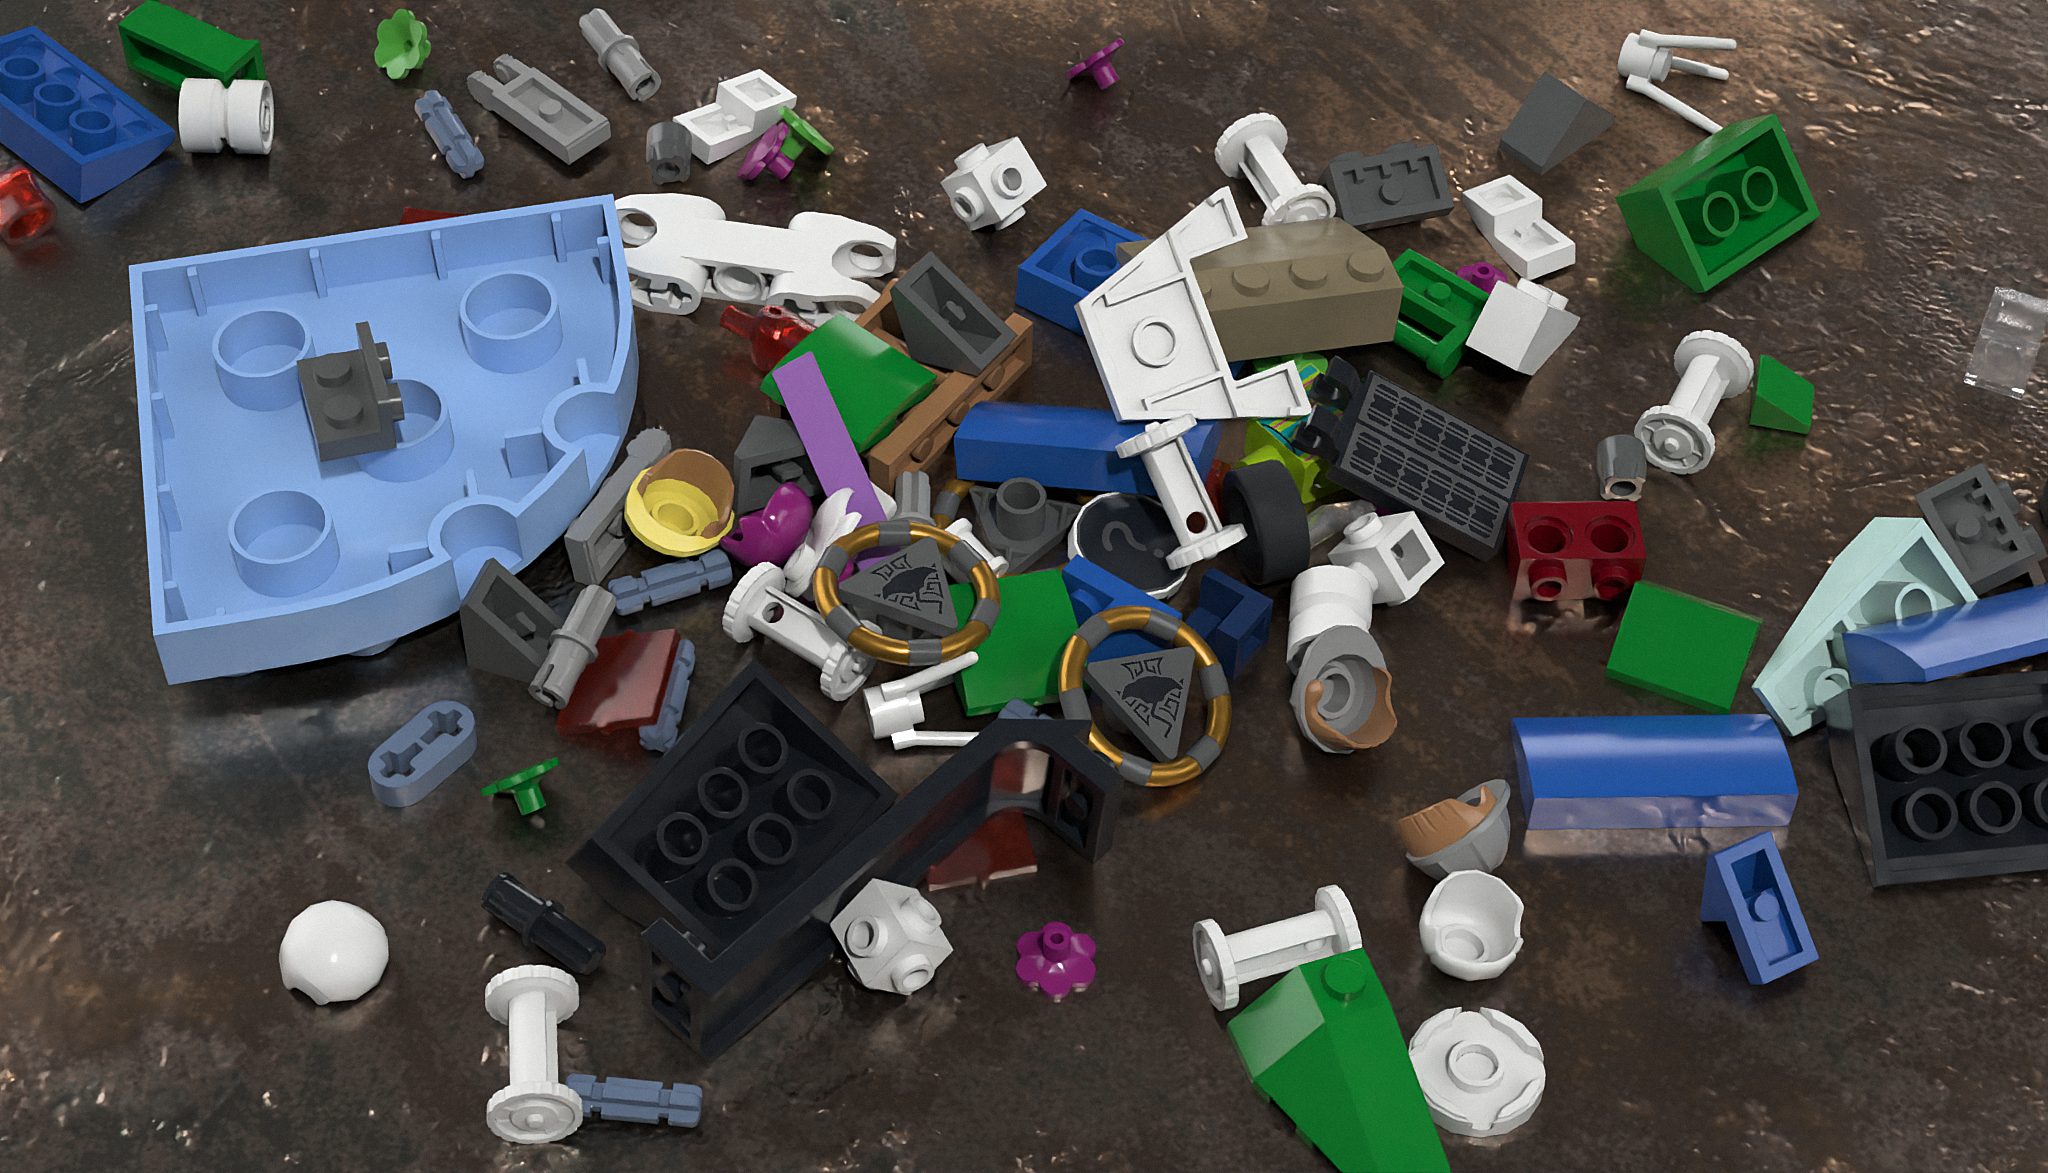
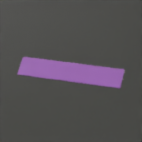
(830, 445)

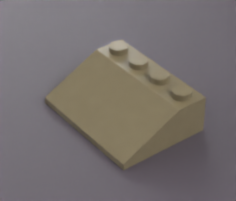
(1295, 289)

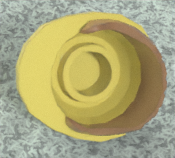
(681, 504)

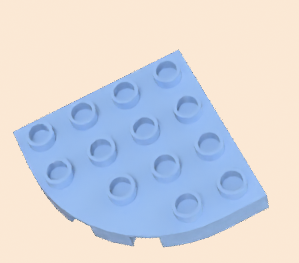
(514, 405)

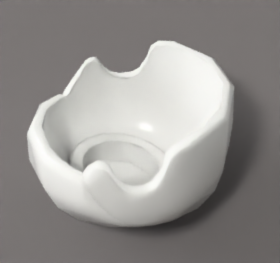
(1471, 925)
(333, 952)

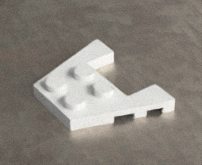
(1159, 340)

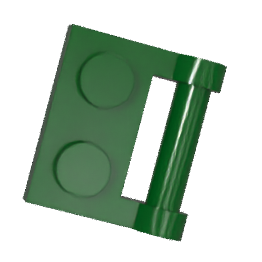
(1442, 305)

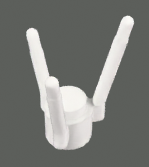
(1647, 60)
(898, 705)

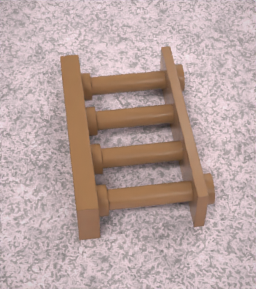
(933, 422)

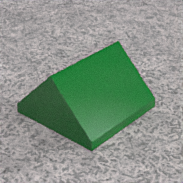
(1683, 647)

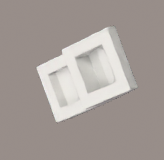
(740, 114)
(1514, 226)

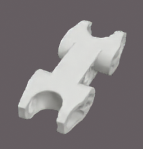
(702, 255)

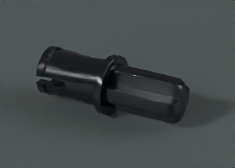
(542, 924)

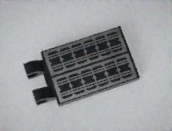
(1412, 457)

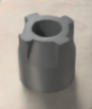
(668, 152)
(1621, 467)

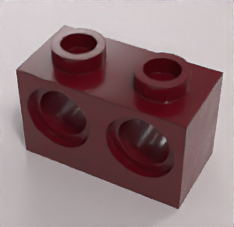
(1573, 550)

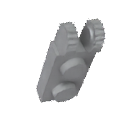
(540, 108)
(601, 532)

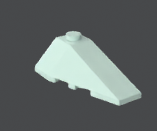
(1880, 577)

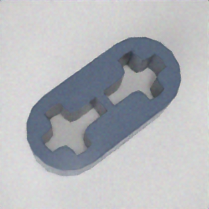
(426, 756)

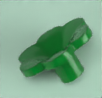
(523, 786)

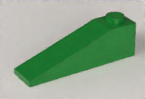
(1340, 1067)

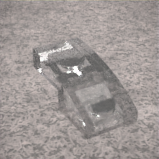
(2007, 342)

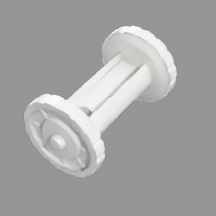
(1255, 151)
(1709, 370)
(1180, 490)
(798, 630)
(1273, 947)
(534, 1103)

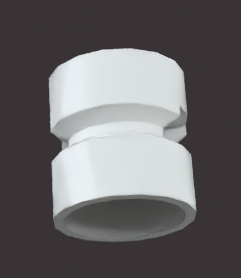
(223, 116)
(1324, 599)

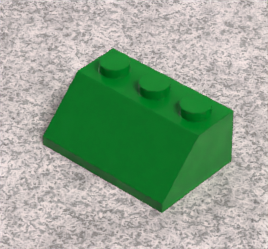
(1720, 203)

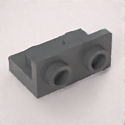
(1388, 187)
(349, 399)
(1979, 529)

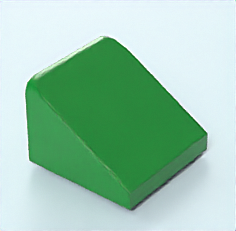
(1780, 398)

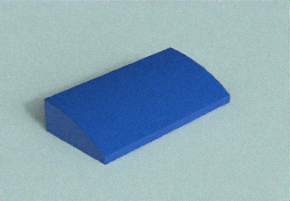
(72, 118)
(1071, 267)
(1064, 447)
(1950, 639)
(1653, 772)

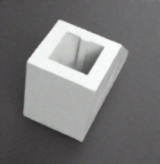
(1522, 325)

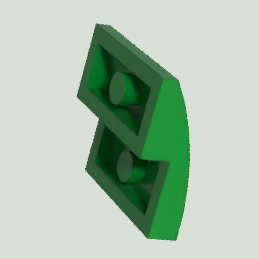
(864, 377)
(1024, 646)

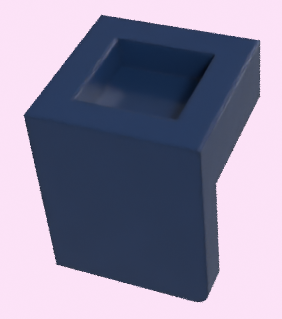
(1231, 620)

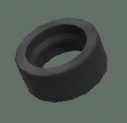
(1274, 519)

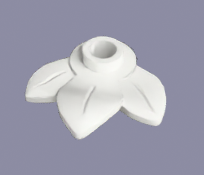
(828, 526)

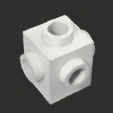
(993, 184)
(1390, 554)
(891, 937)

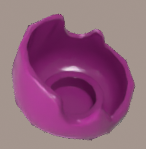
(772, 531)

